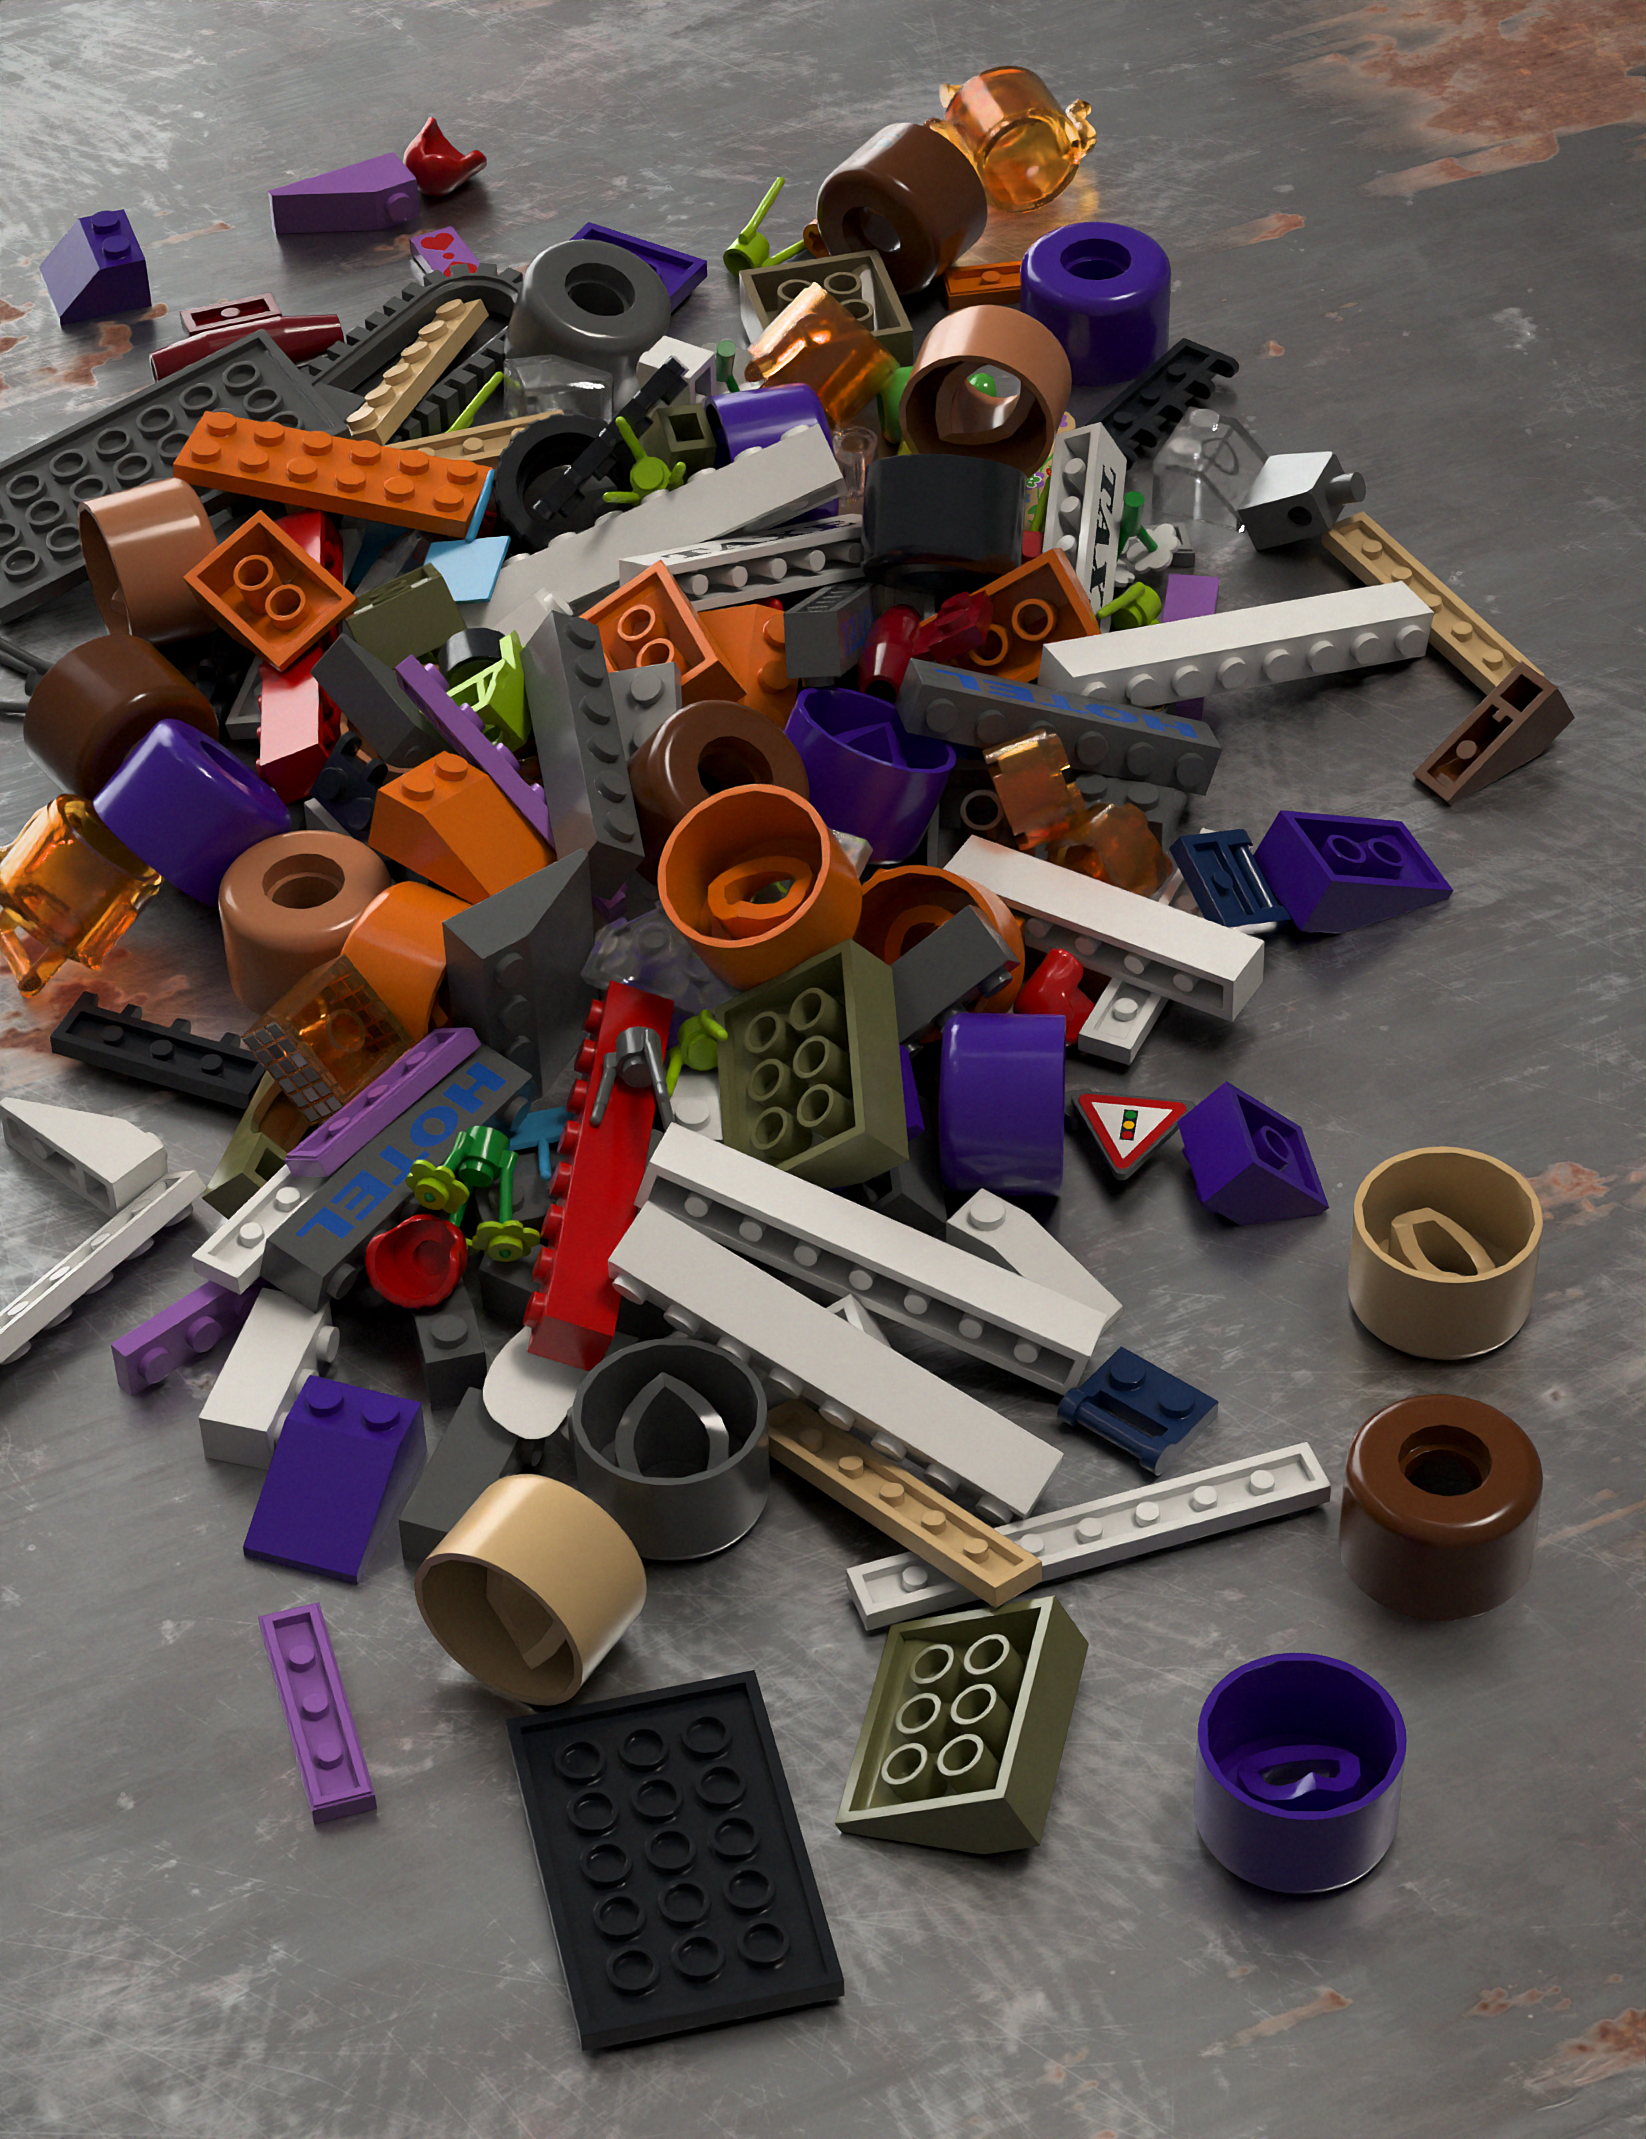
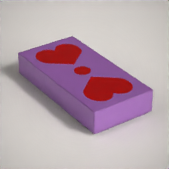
(441, 250)

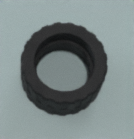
(532, 452)

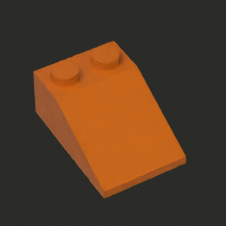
(269, 592)
(656, 624)
(456, 829)

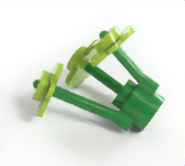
(481, 1157)

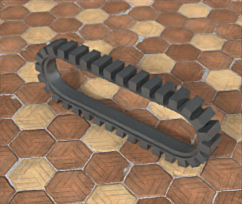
(399, 326)

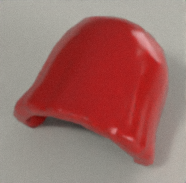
(438, 164)
(1055, 991)
(417, 1261)

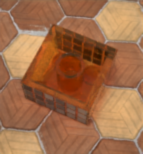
(327, 1039)

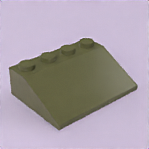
(816, 1070)
(966, 1729)

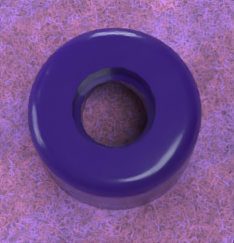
(1102, 298)
(760, 419)
(868, 770)
(189, 807)
(1002, 1104)
(1309, 1724)

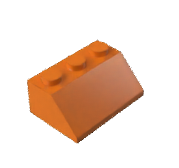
(1031, 608)
(755, 648)

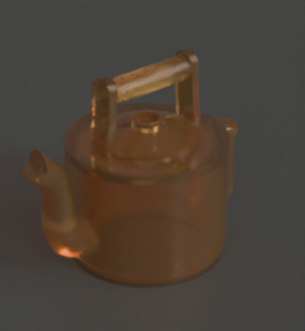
(1016, 136)
(825, 348)
(69, 890)

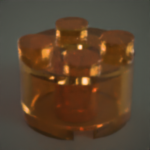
(1034, 788)
(1113, 849)

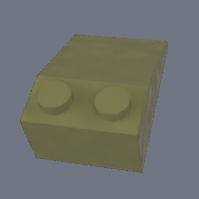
(406, 617)

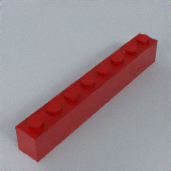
(296, 713)
(595, 1188)

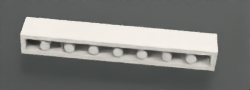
(736, 500)
(1242, 647)
(872, 1259)
(834, 1366)

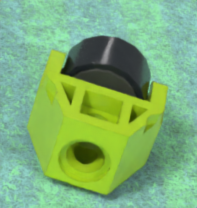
(489, 677)

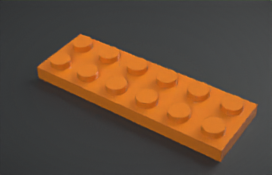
(332, 473)

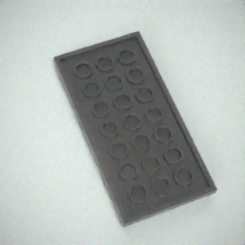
(133, 447)

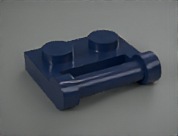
(1229, 882)
(1148, 1400)

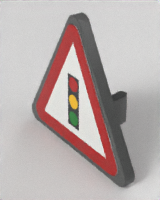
(1128, 1126)

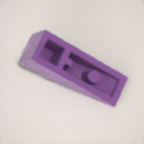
(347, 199)

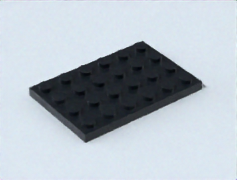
(672, 1860)

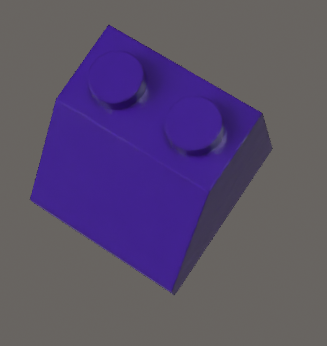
(96, 269)
(1249, 1160)

